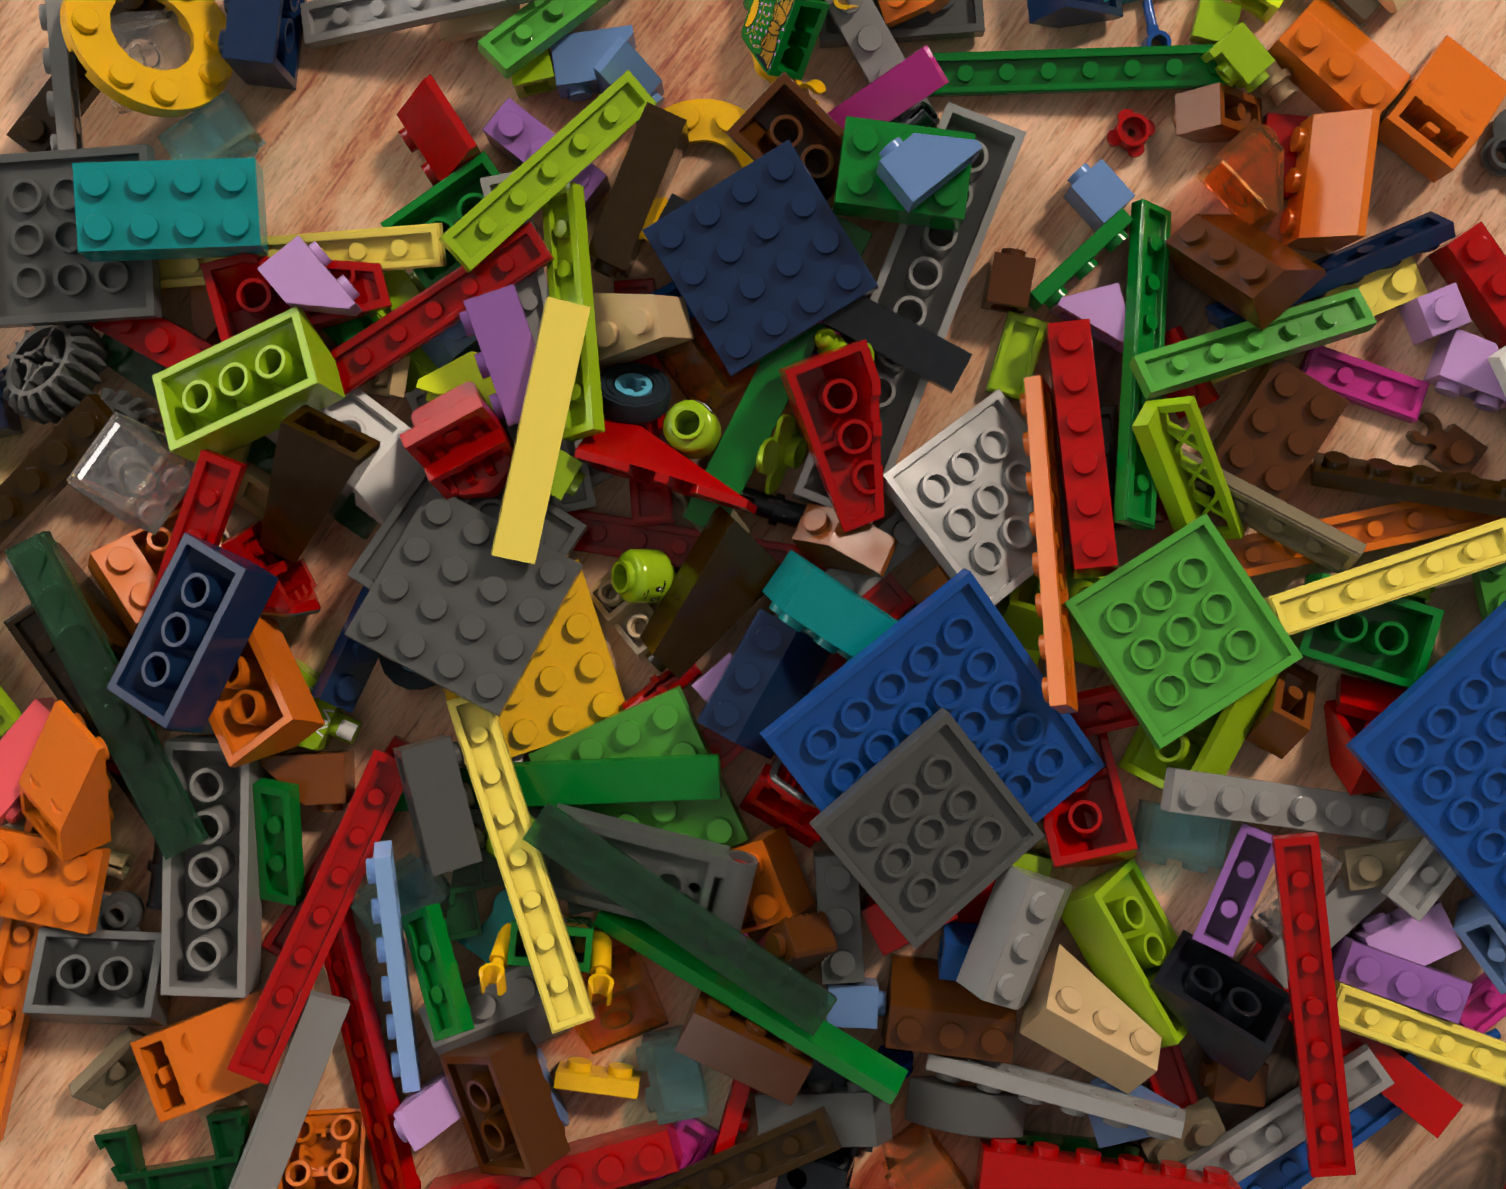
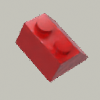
(435, 131)

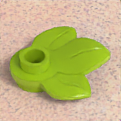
(780, 452)

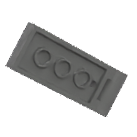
(680, 859)

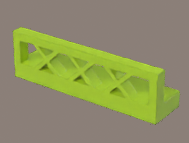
(1173, 470)

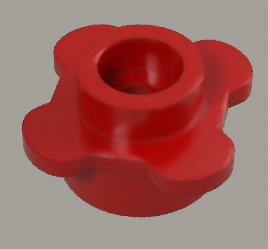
(1131, 121)

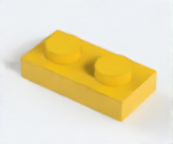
(582, 1076)

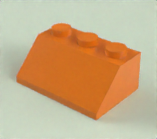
(1337, 62)
(1330, 180)
(264, 700)

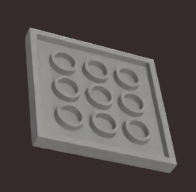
(971, 497)

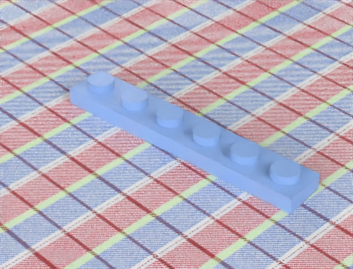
(392, 950)

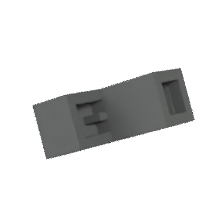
(964, 1109)

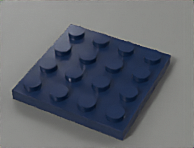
(760, 258)

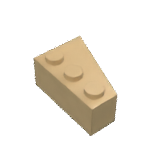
(638, 325)
(1089, 1024)

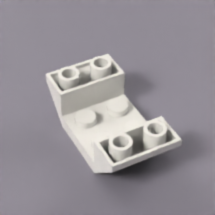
(392, 465)

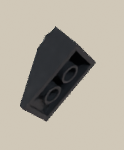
(1222, 1005)

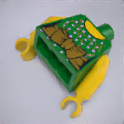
(784, 36)
(590, 946)

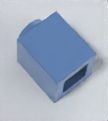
(1097, 193)
(857, 1004)

